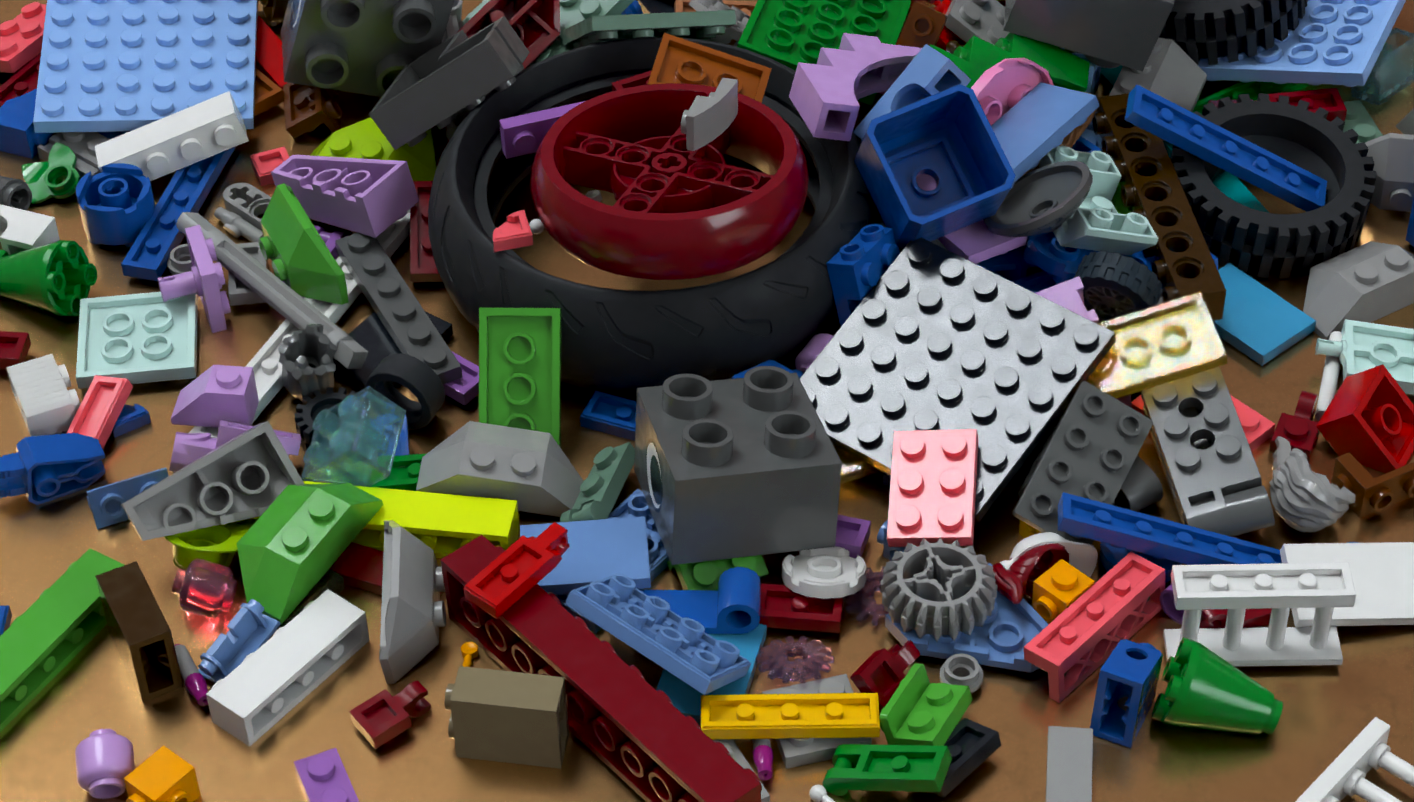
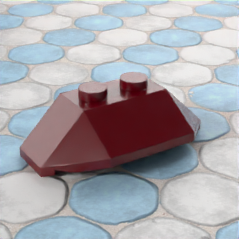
(533, 21)

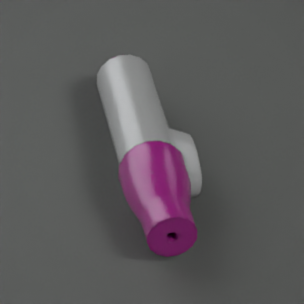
(193, 680)
(763, 758)

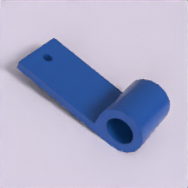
(722, 611)

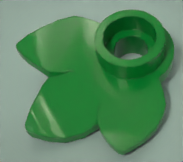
(53, 177)

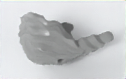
(1301, 495)

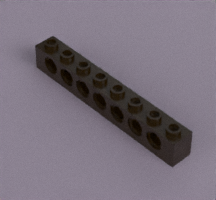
(1154, 191)

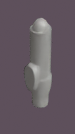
(237, 225)

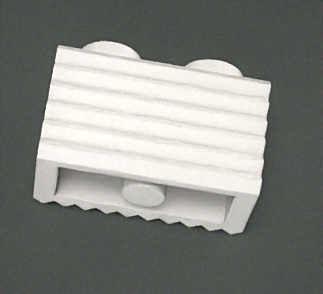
(43, 395)

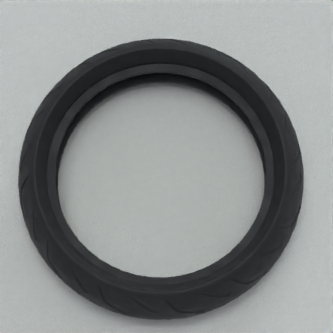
(633, 336)

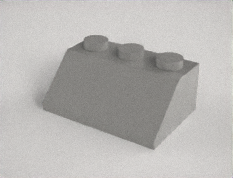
(1167, 74)

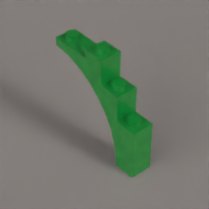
(979, 55)

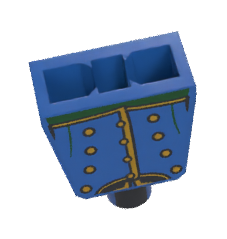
(1131, 673)

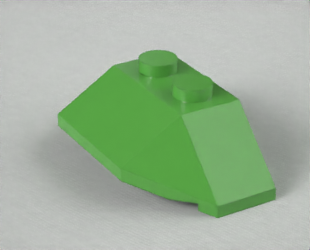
(299, 251)
(300, 541)

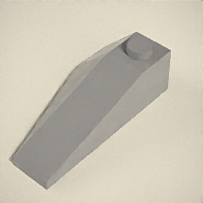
(218, 488)

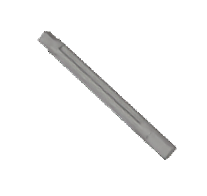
(274, 290)

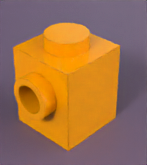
(1058, 589)
(162, 779)

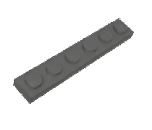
(396, 305)

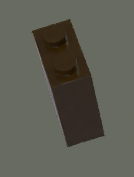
(139, 631)

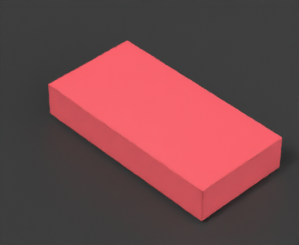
(101, 407)

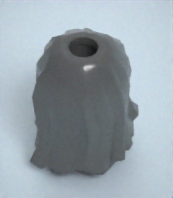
(307, 362)

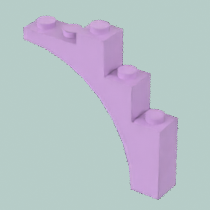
(830, 90)

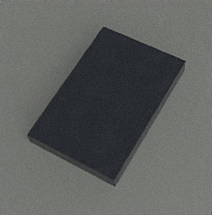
(378, 342)

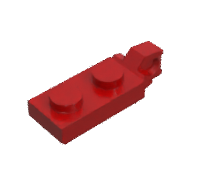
(517, 570)

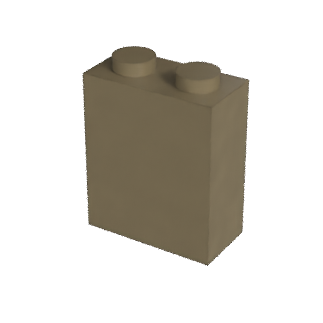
(508, 716)

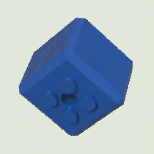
(940, 138)

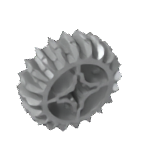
(938, 589)

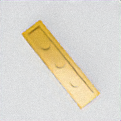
(790, 716)

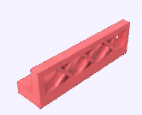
(1096, 623)

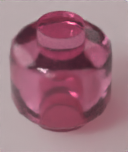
(205, 588)

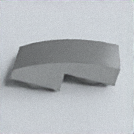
(710, 115)

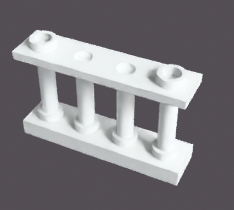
(1261, 587)
(1349, 769)

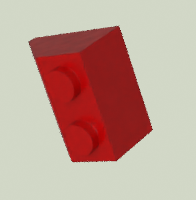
(1371, 420)

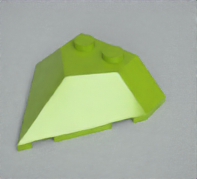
(368, 142)

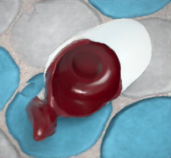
(1034, 557)

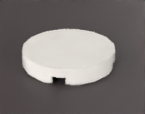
(824, 573)

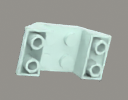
(1096, 221)

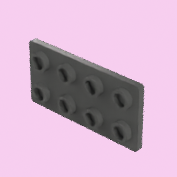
(1082, 456)

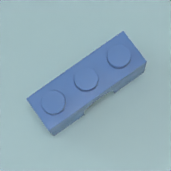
(923, 77)

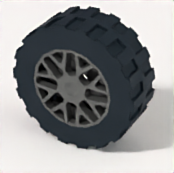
(1117, 284)

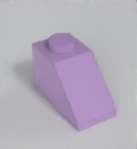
(218, 395)

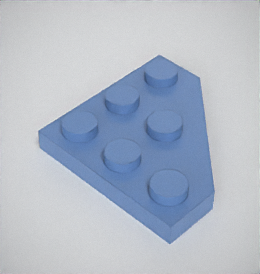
(995, 644)

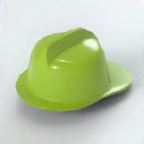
(210, 544)

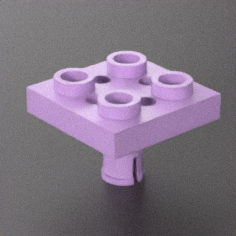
(204, 279)

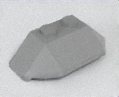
(1394, 171)
(1359, 286)
(502, 465)
(409, 602)

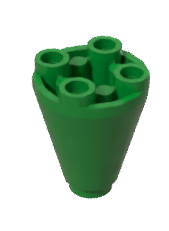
(48, 277)
(1213, 694)

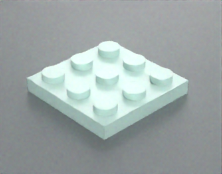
(137, 338)

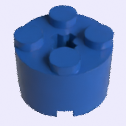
(115, 204)

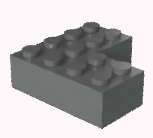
(448, 80)

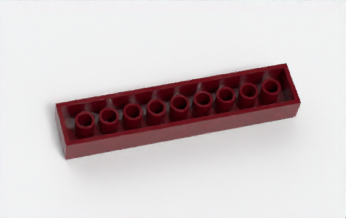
(607, 700)

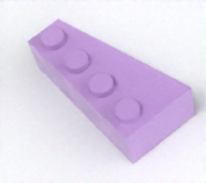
(350, 191)

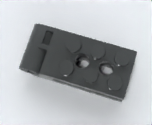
(1207, 455)

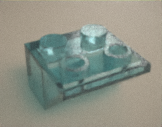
(354, 440)

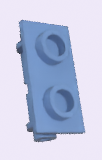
(107, 500)
(246, 634)

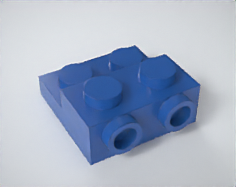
(860, 267)

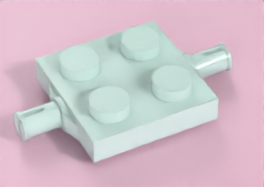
(1371, 345)

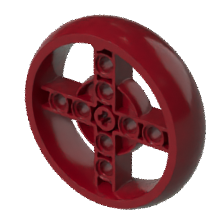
(674, 207)

